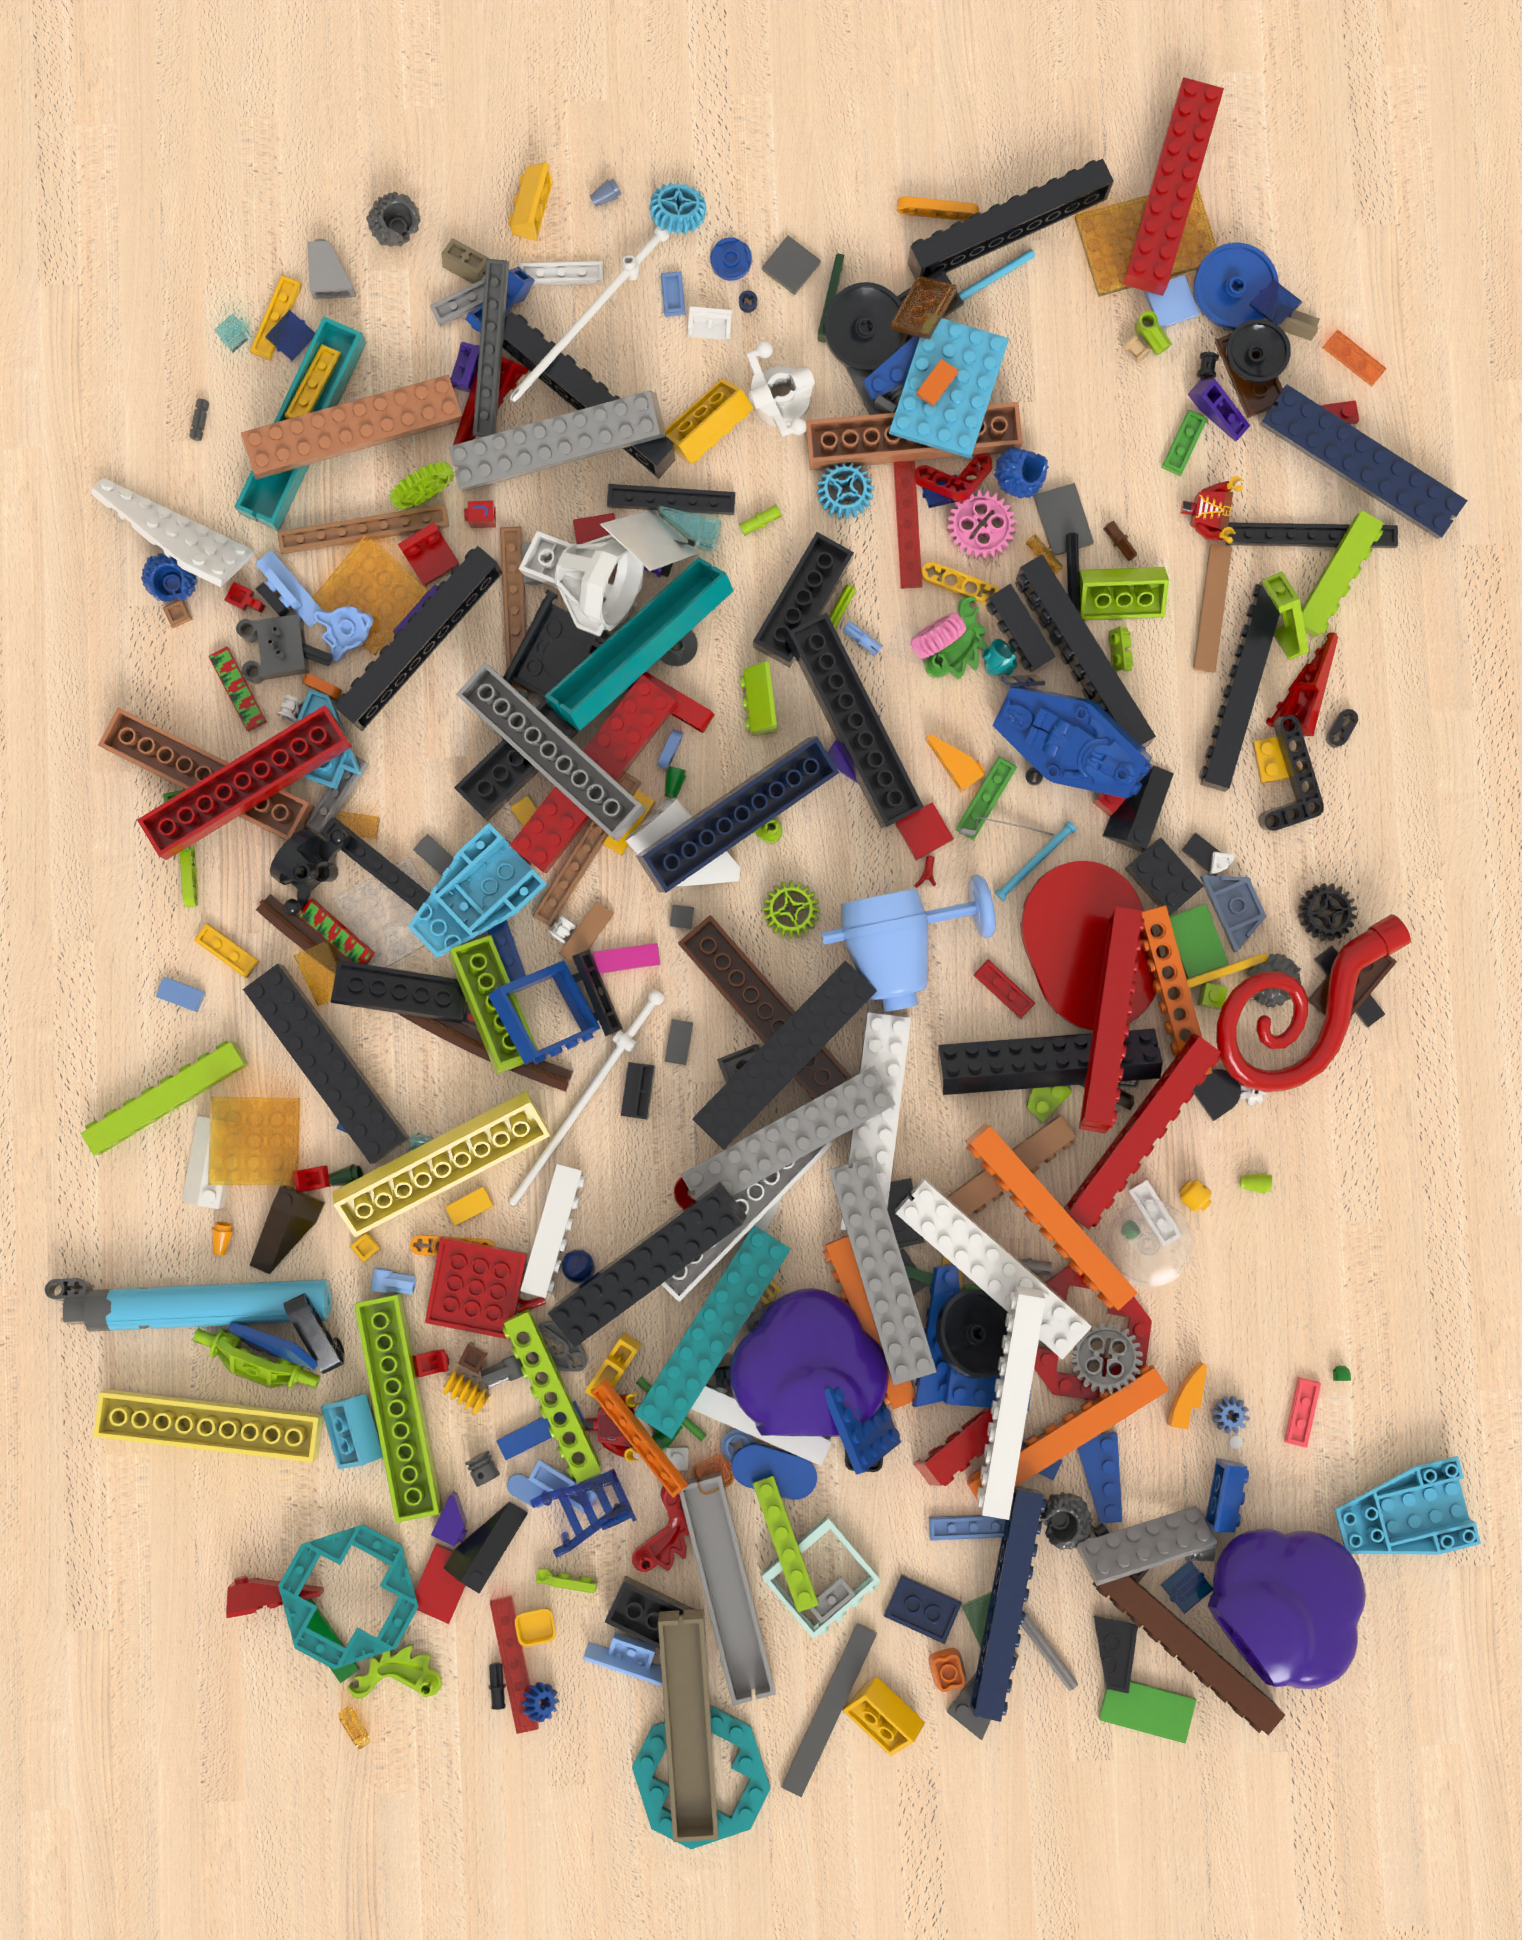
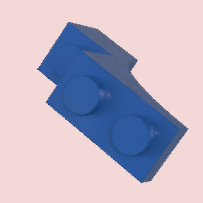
(517, 290)

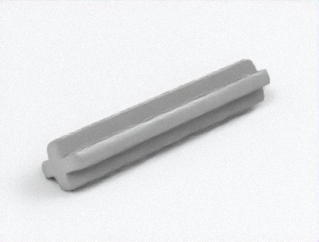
(1049, 1653)

